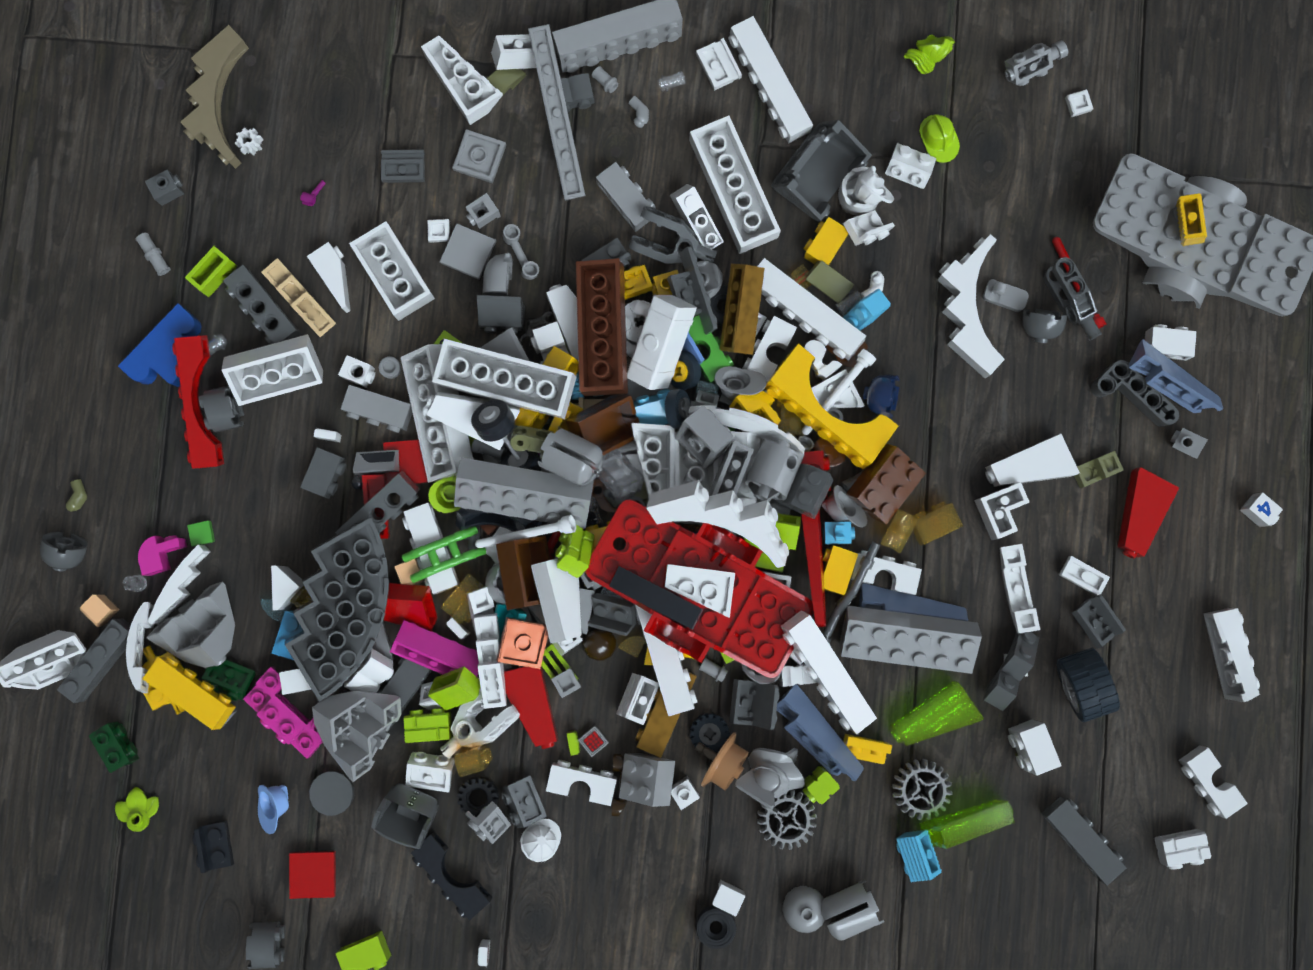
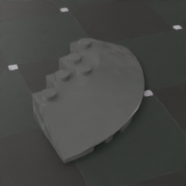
(344, 609)

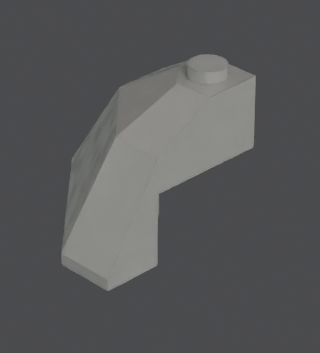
(201, 630)
(355, 727)

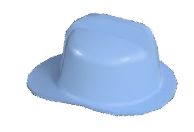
(271, 805)

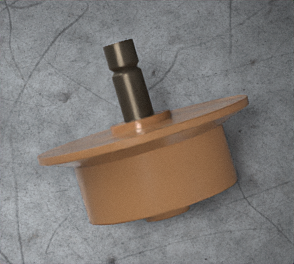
(726, 763)

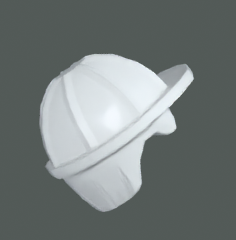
(871, 189)
(540, 840)

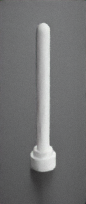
(864, 360)
(565, 524)

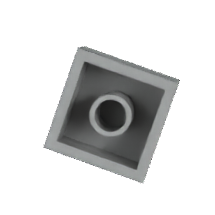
(704, 436)
(647, 779)

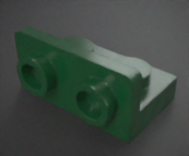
(229, 679)

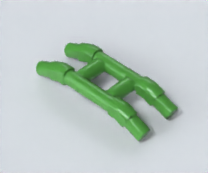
(430, 550)

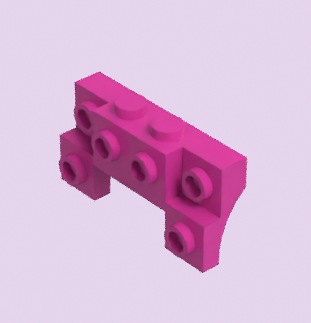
(282, 716)

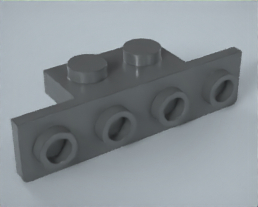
(690, 288)

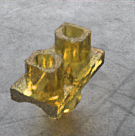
(899, 530)

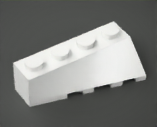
(465, 85)
(656, 455)
(1232, 654)

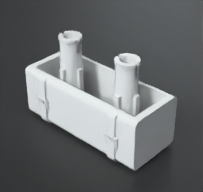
(659, 341)

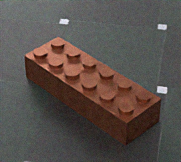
(601, 327)

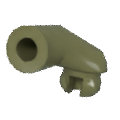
(78, 497)

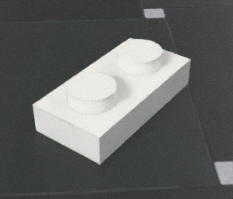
(1084, 576)

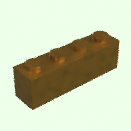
(742, 308)
(658, 726)

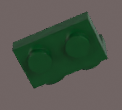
(114, 746)

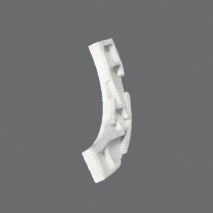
(752, 423)

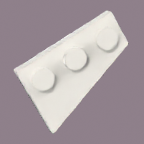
(703, 586)

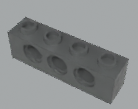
(244, 279)
(399, 484)

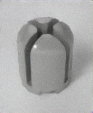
(571, 457)
(855, 922)

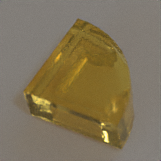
(633, 645)

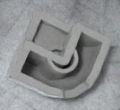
(497, 275)

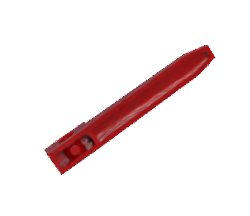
(813, 545)

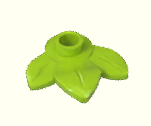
(135, 806)

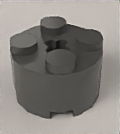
(221, 409)
(265, 945)

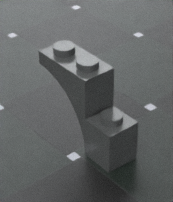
(1017, 664)

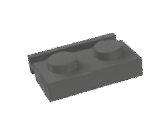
(402, 166)

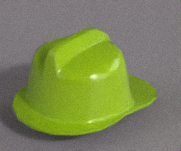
(939, 138)
(443, 495)

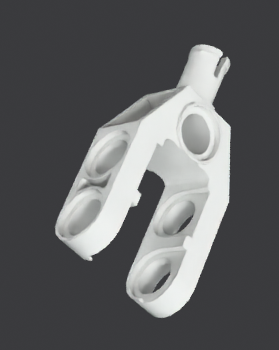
(477, 736)

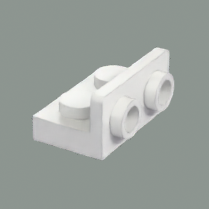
(867, 228)
(429, 771)

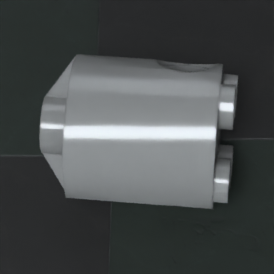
(773, 470)

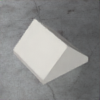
(284, 587)

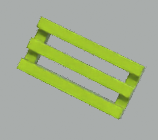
(553, 663)

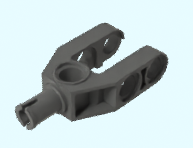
(664, 253)
(1080, 305)

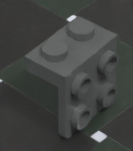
(754, 704)

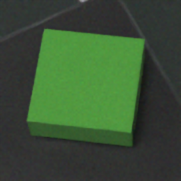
(201, 533)

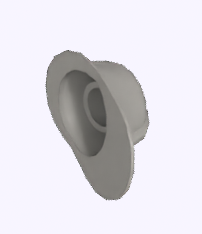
(739, 381)
(843, 508)

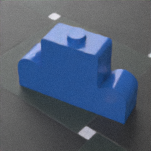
(155, 351)

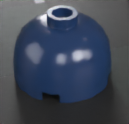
(882, 394)

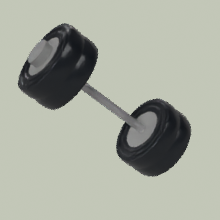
(494, 422)

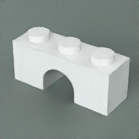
(777, 334)
(904, 576)
(1200, 766)
(600, 784)

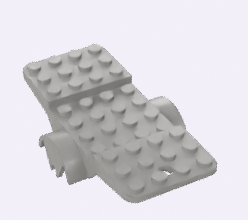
(1239, 257)

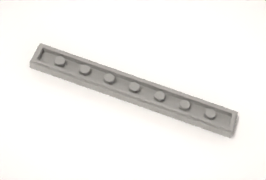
(556, 112)

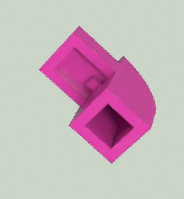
(153, 554)

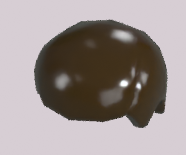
(599, 644)

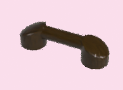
(617, 803)

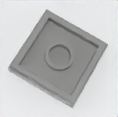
(479, 156)

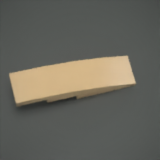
(298, 297)

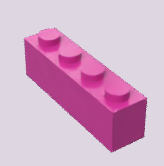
(433, 650)

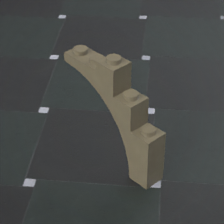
(214, 65)

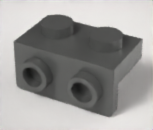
(1098, 620)

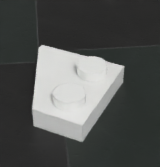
(849, 398)

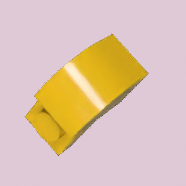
(757, 404)

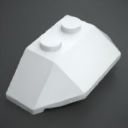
(42, 661)

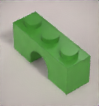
(717, 358)

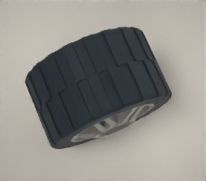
(1088, 684)

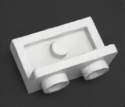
(910, 166)

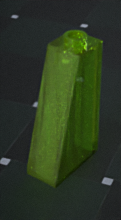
(937, 715)
(968, 823)

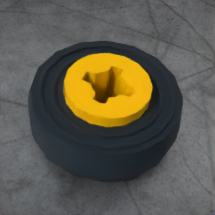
(686, 372)

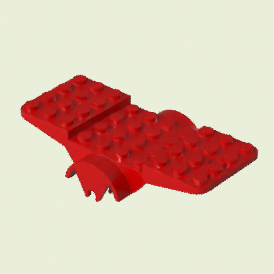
(758, 600)

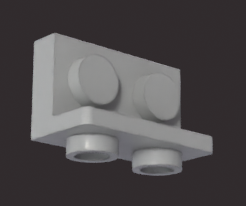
(489, 823)

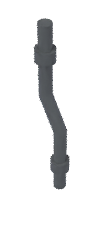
(866, 563)

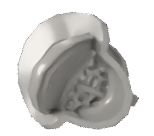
(770, 775)

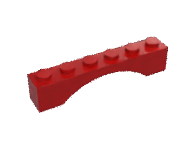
(192, 356)

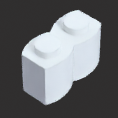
(371, 673)

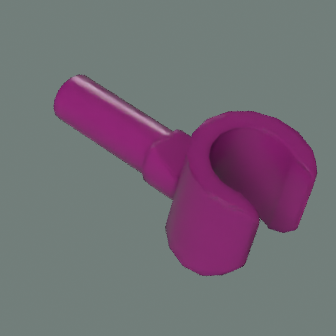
(310, 199)

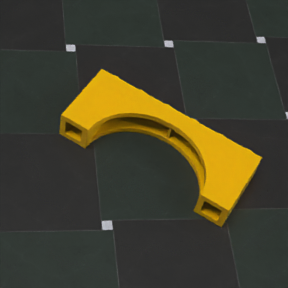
(792, 388)

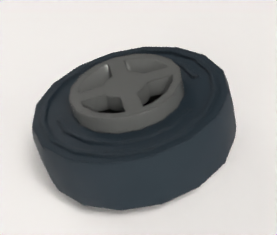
(677, 407)

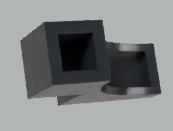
(469, 518)

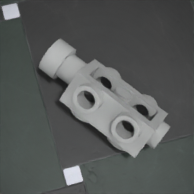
(1033, 62)

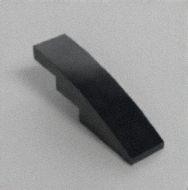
(656, 597)

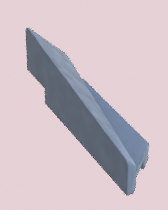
(1172, 379)
(890, 600)
(816, 734)

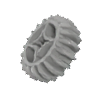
(930, 785)
(782, 827)

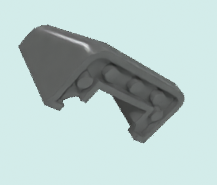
(820, 167)

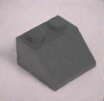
(500, 313)
(808, 490)

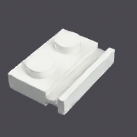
(718, 64)

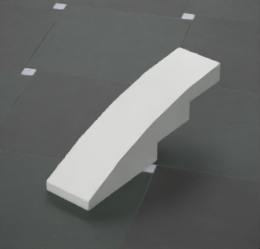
(174, 591)
(490, 671)

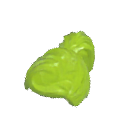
(929, 52)

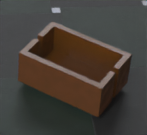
(605, 424)
(886, 483)
(516, 572)

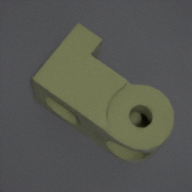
(528, 439)

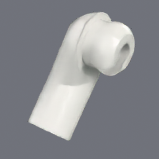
(876, 282)

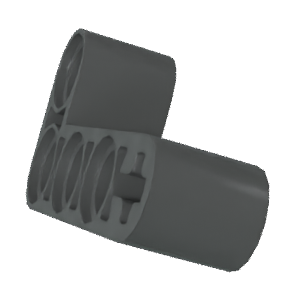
(1138, 397)

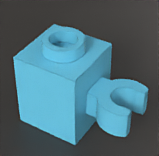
(837, 533)

